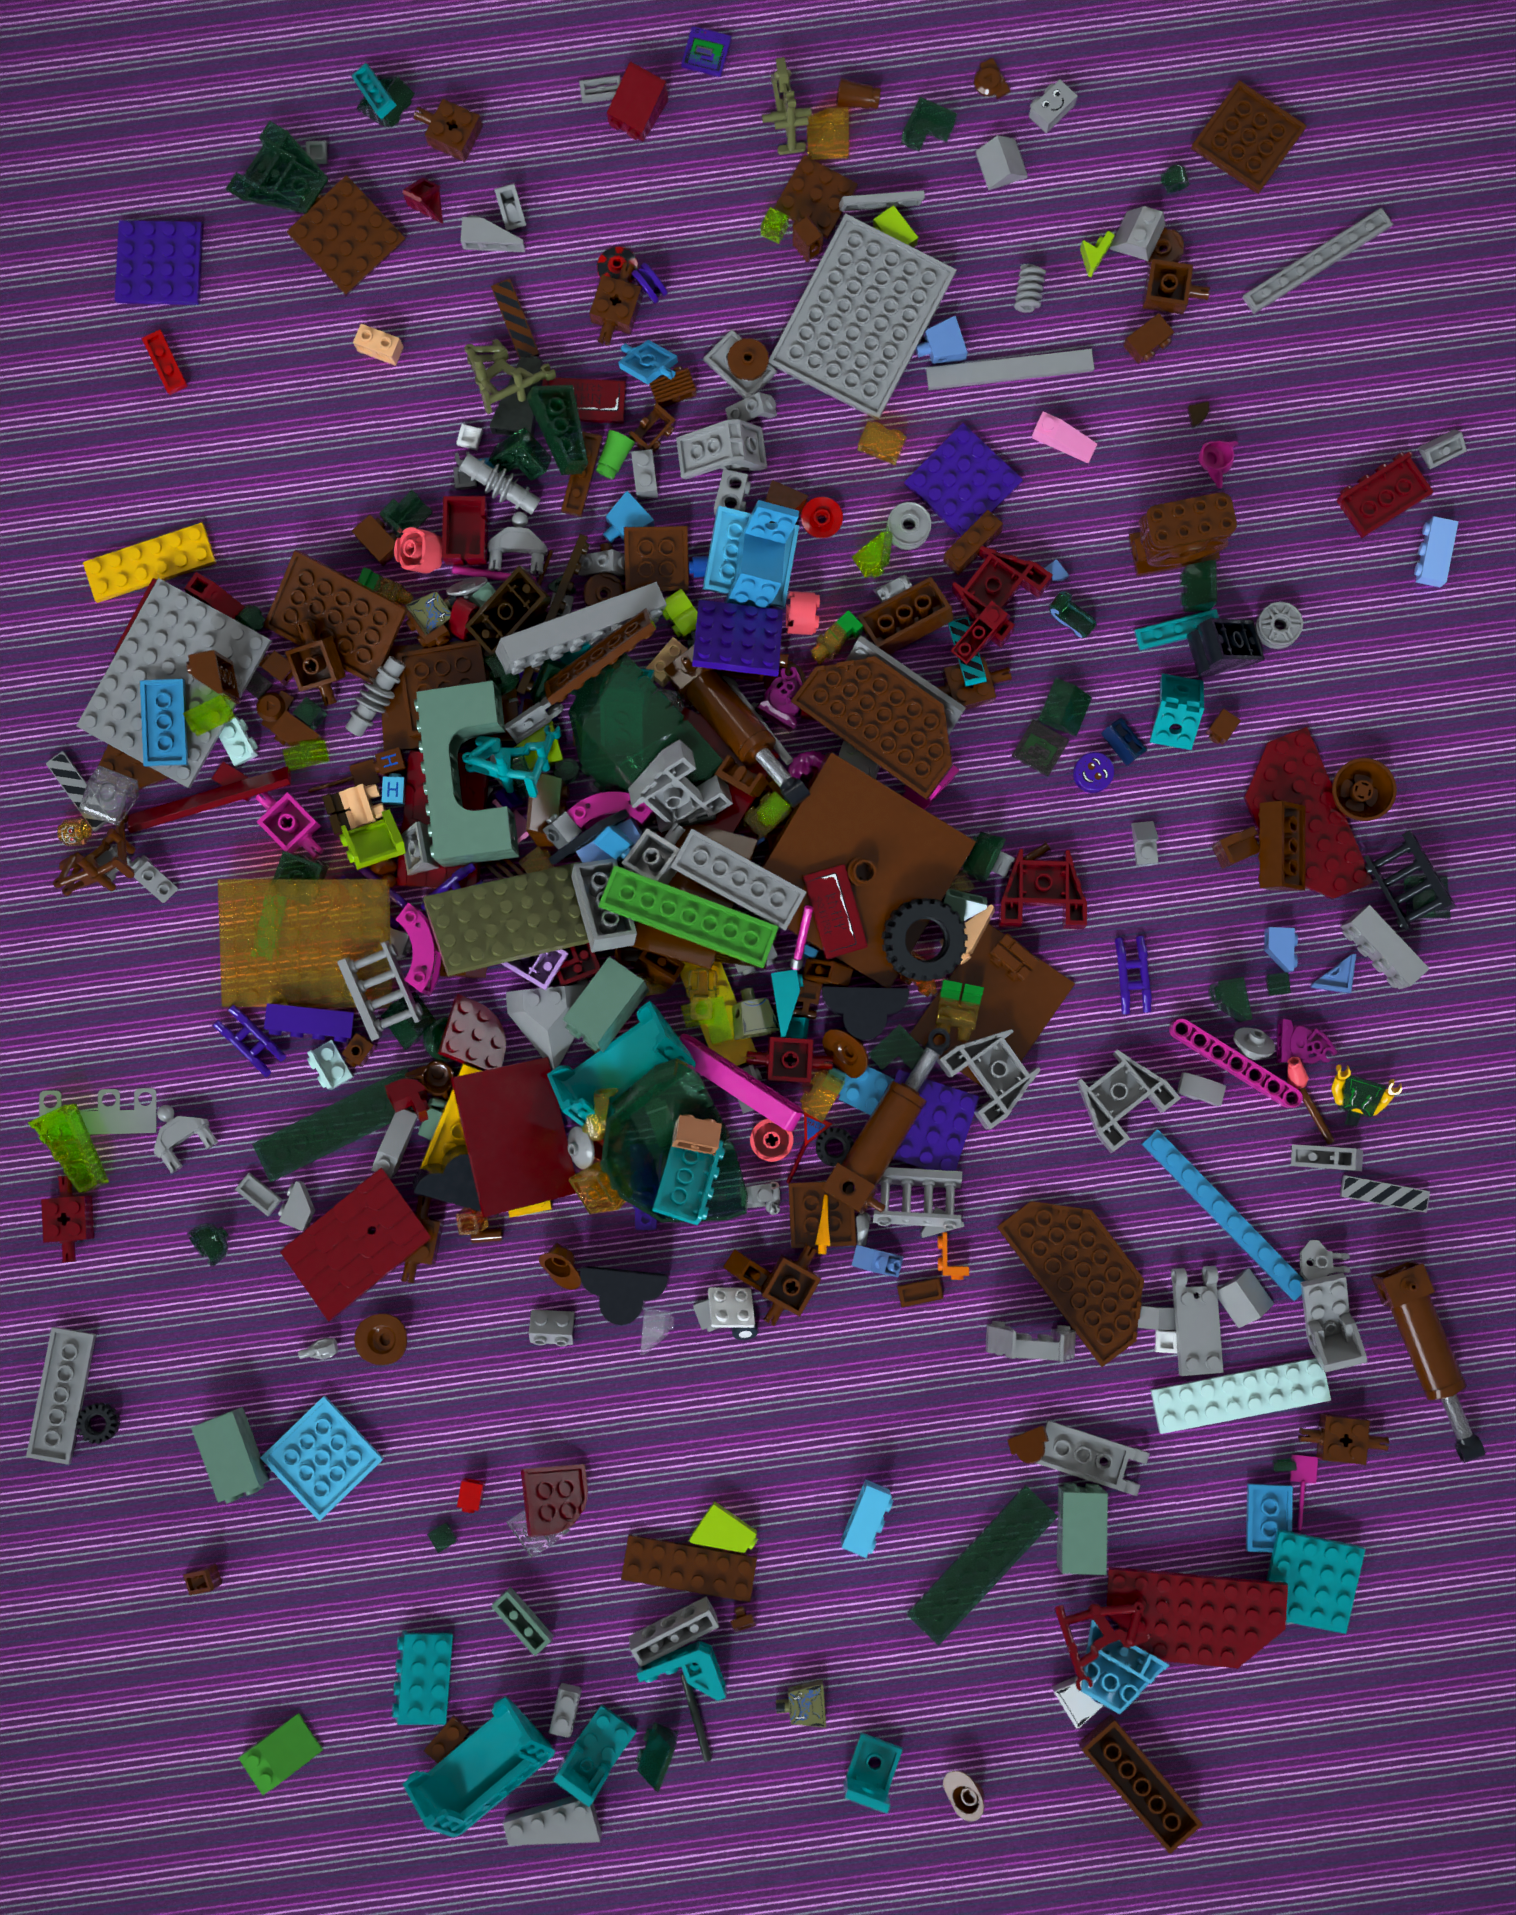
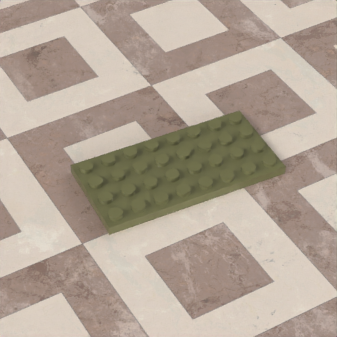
(506, 919)

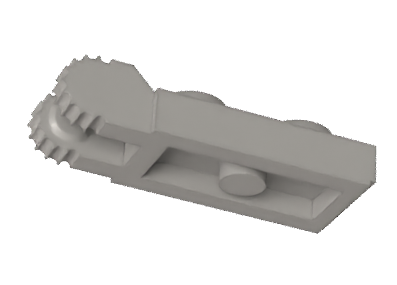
(532, 719)

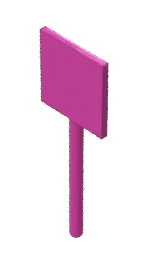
(1305, 1473)

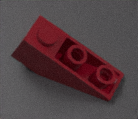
(213, 595)
(980, 632)

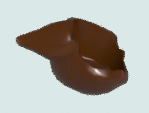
(435, 1078)

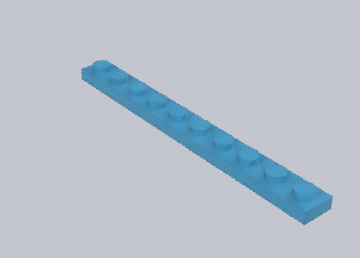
(1224, 1214)

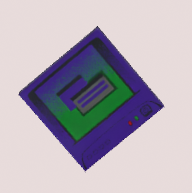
(706, 51)

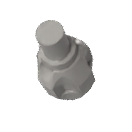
(320, 1349)

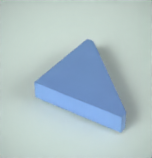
(1338, 978)

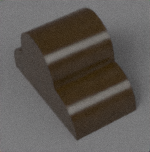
(512, 608)

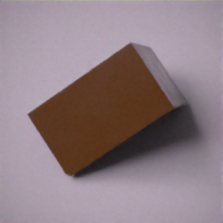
(1236, 847)

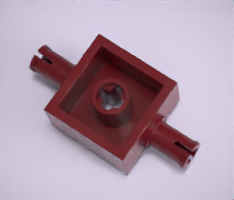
(799, 1049)
(54, 1219)

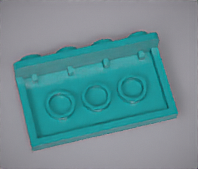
(687, 1184)
(422, 1678)

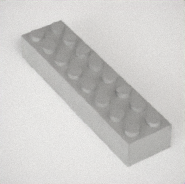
(576, 629)

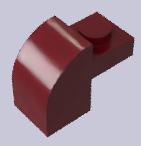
(408, 1093)

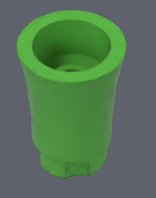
(614, 454)

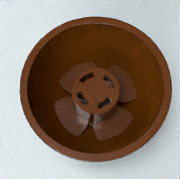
(1373, 783)

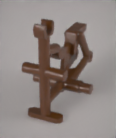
(91, 871)

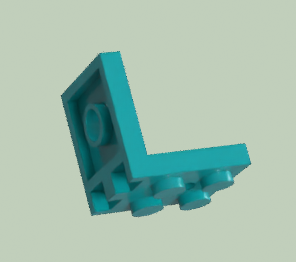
(1179, 704)
(869, 1784)

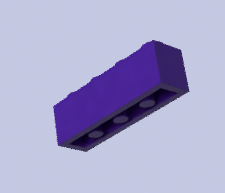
(309, 1021)

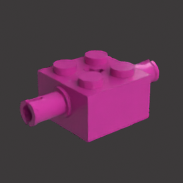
(276, 825)

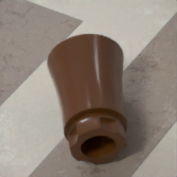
(857, 95)

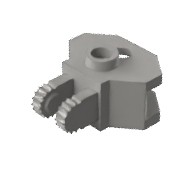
(1322, 1261)

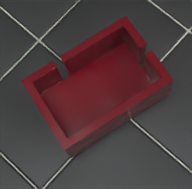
(465, 530)

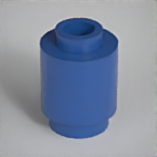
(698, 566)

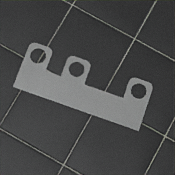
(112, 1119)

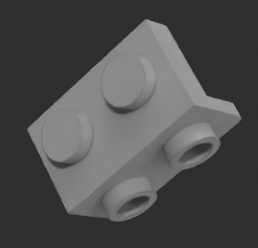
(551, 1327)

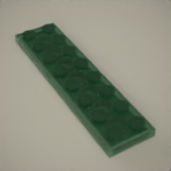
(327, 1130)
(981, 1565)

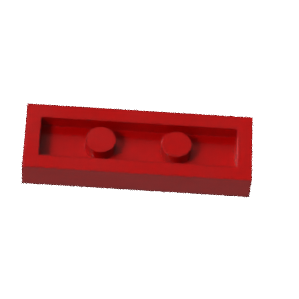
(164, 362)

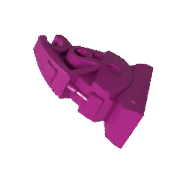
(777, 702)
(1300, 1042)

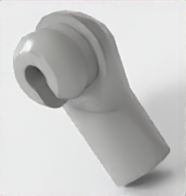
(773, 1206)
(862, 1226)

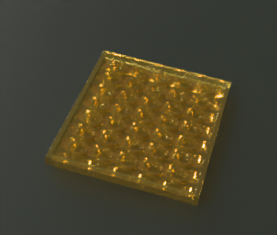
(289, 933)

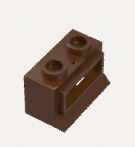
(647, 423)
(741, 777)

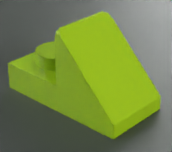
(1093, 255)

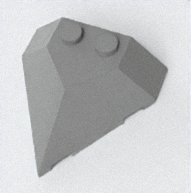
(541, 1018)

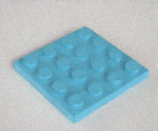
(724, 551)
(322, 1458)

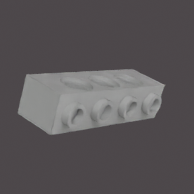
(673, 1631)

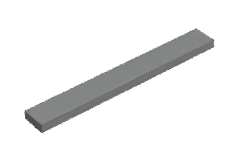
(1317, 260)
(1010, 369)

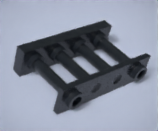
(1431, 881)

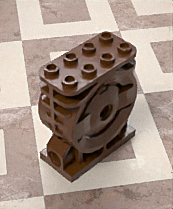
(1182, 533)

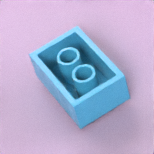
(866, 1519)

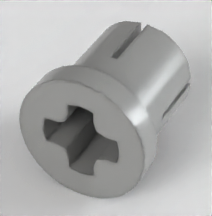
(1003, 864)

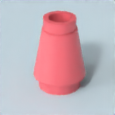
(1296, 1073)

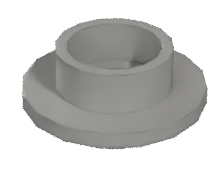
(1253, 1043)

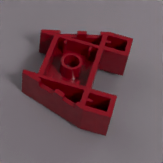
(998, 582)
(1043, 885)

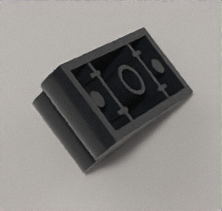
(1224, 645)
(864, 1009)
(450, 1180)
(622, 1291)

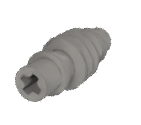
(499, 484)
(376, 696)

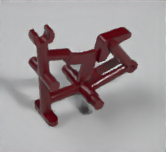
(1098, 1613)

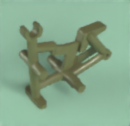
(786, 114)
(482, 376)

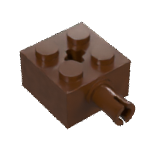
(451, 129)
(1180, 288)

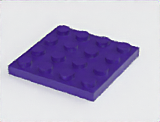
(158, 262)
(963, 480)
(738, 638)
(940, 1128)

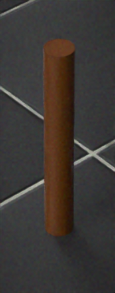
(1316, 1116)

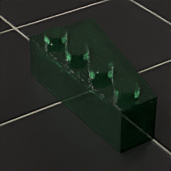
(560, 424)

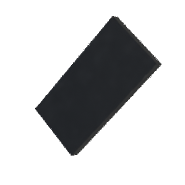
(588, 836)

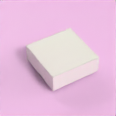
(469, 437)
(1165, 1341)

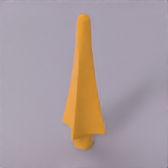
(823, 1236)

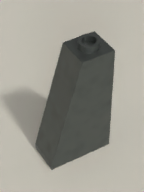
(513, 414)

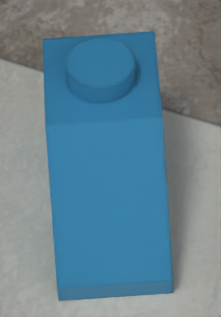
(614, 842)

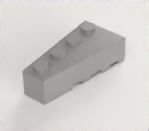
(553, 1823)

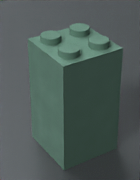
(605, 1005)
(230, 1455)
(1082, 1529)

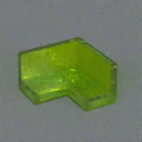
(718, 1025)

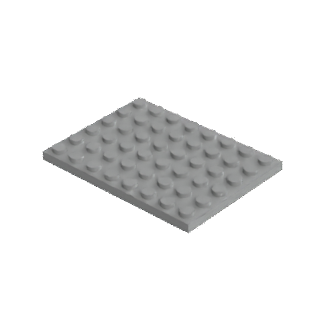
(862, 316)
(157, 649)

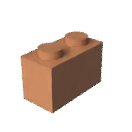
(696, 1134)

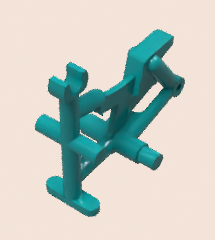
(502, 770)

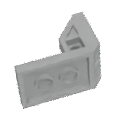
(724, 445)
(1329, 1324)

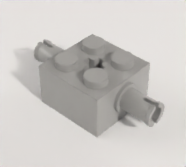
(654, 855)

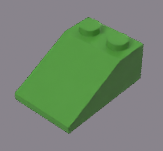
(280, 1754)

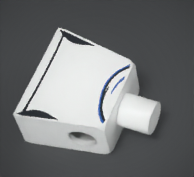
(1076, 1703)

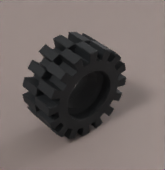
(825, 1137)
(85, 1423)

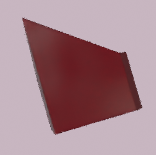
(425, 198)

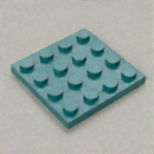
(1319, 1578)

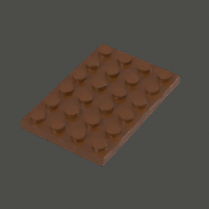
(339, 607)

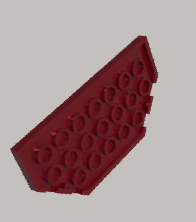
(1295, 774)
(1200, 1615)

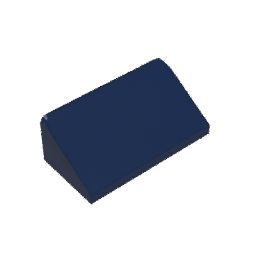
(1123, 741)

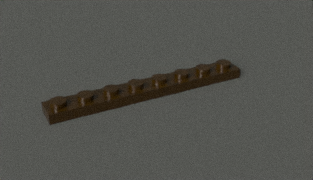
(558, 604)

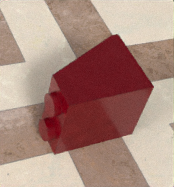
(637, 102)

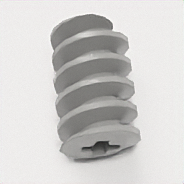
(1029, 287)

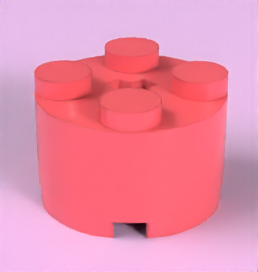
(418, 550)
(801, 613)
(765, 1150)

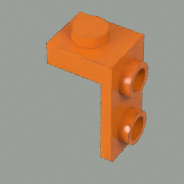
(955, 1272)

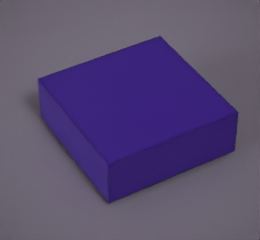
(510, 800)

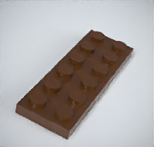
(599, 656)
(689, 1568)

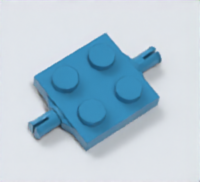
(647, 361)

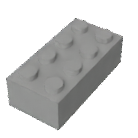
(603, 928)
(1384, 948)

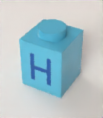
(394, 790)

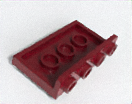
(1384, 494)

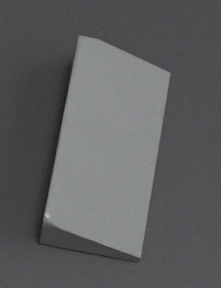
(1443, 448)

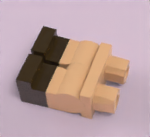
(353, 807)

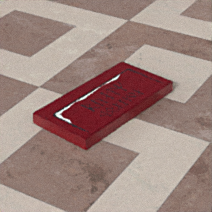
(596, 399)
(835, 911)

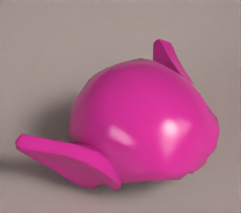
(1217, 459)

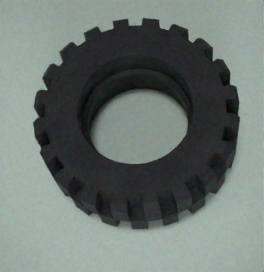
(953, 937)

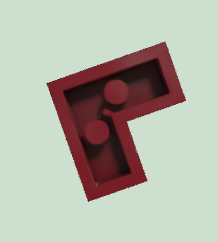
(582, 967)

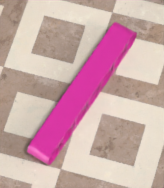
(1245, 1067)
(742, 1085)

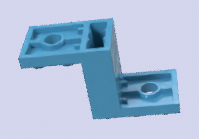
(762, 555)

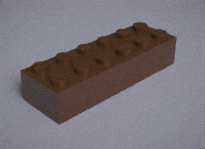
(1140, 1784)

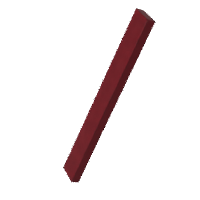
(209, 799)

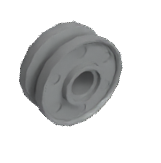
(913, 514)
(1283, 613)

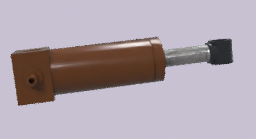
(732, 721)
(883, 1134)
(1407, 1294)

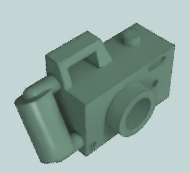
(428, 1127)

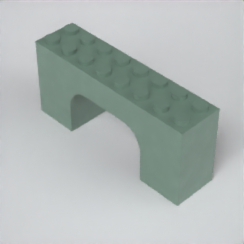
(446, 722)

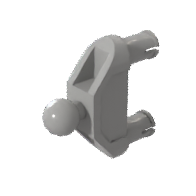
(517, 540)
(176, 1132)

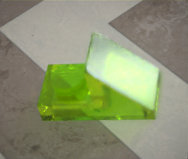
(306, 754)

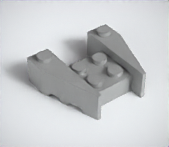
(672, 795)
(996, 1070)
(1121, 1092)
(1005, 1340)

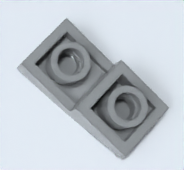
(1201, 1088)

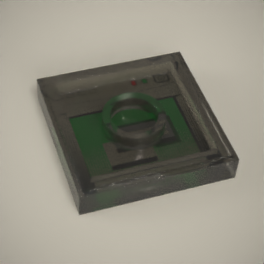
(1040, 748)

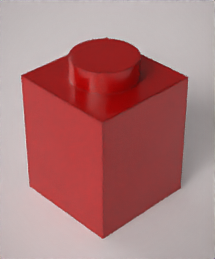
(471, 1495)

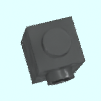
(561, 829)

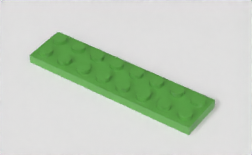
(688, 916)

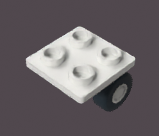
(733, 1309)

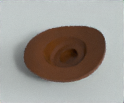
(847, 1052)
(381, 1339)

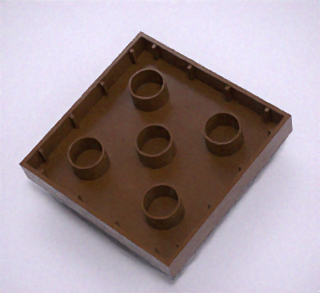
(888, 851)

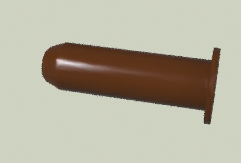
(1037, 852)

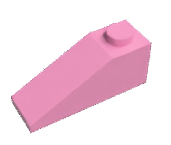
(1063, 437)

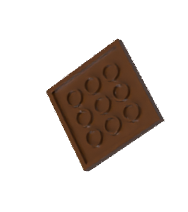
(1248, 137)
(346, 235)
(438, 669)

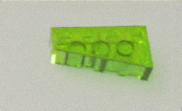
(71, 1146)

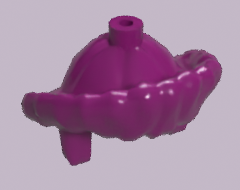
(806, 765)

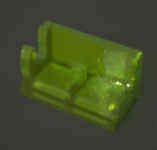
(209, 715)

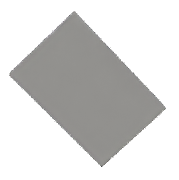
(718, 361)

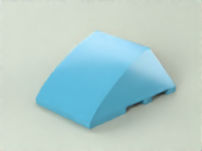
(1119, 1672)

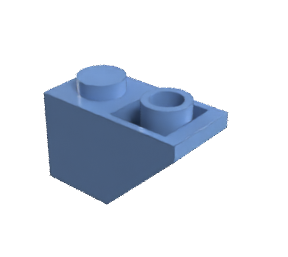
(1280, 945)
(877, 1261)

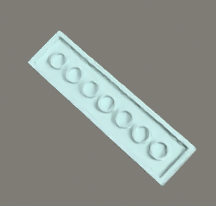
(1240, 1395)

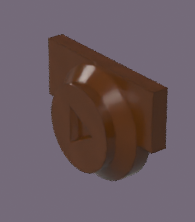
(990, 81)
(272, 706)
(1029, 1445)

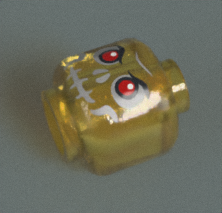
(74, 832)

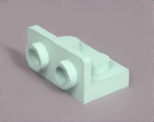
(237, 742)
(330, 1065)

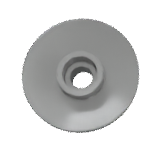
(467, 587)
(580, 1148)

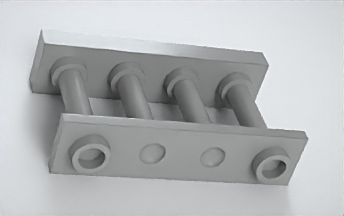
(367, 1007)
(919, 1177)

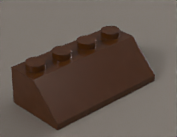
(906, 617)
(215, 672)
(1282, 846)

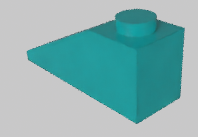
(786, 993)

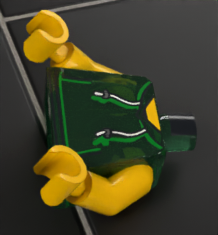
(1360, 1096)

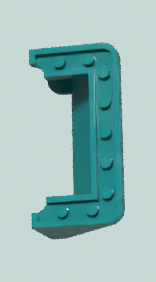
(620, 1065)
(479, 1771)

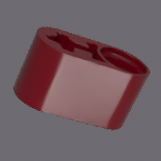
(460, 615)

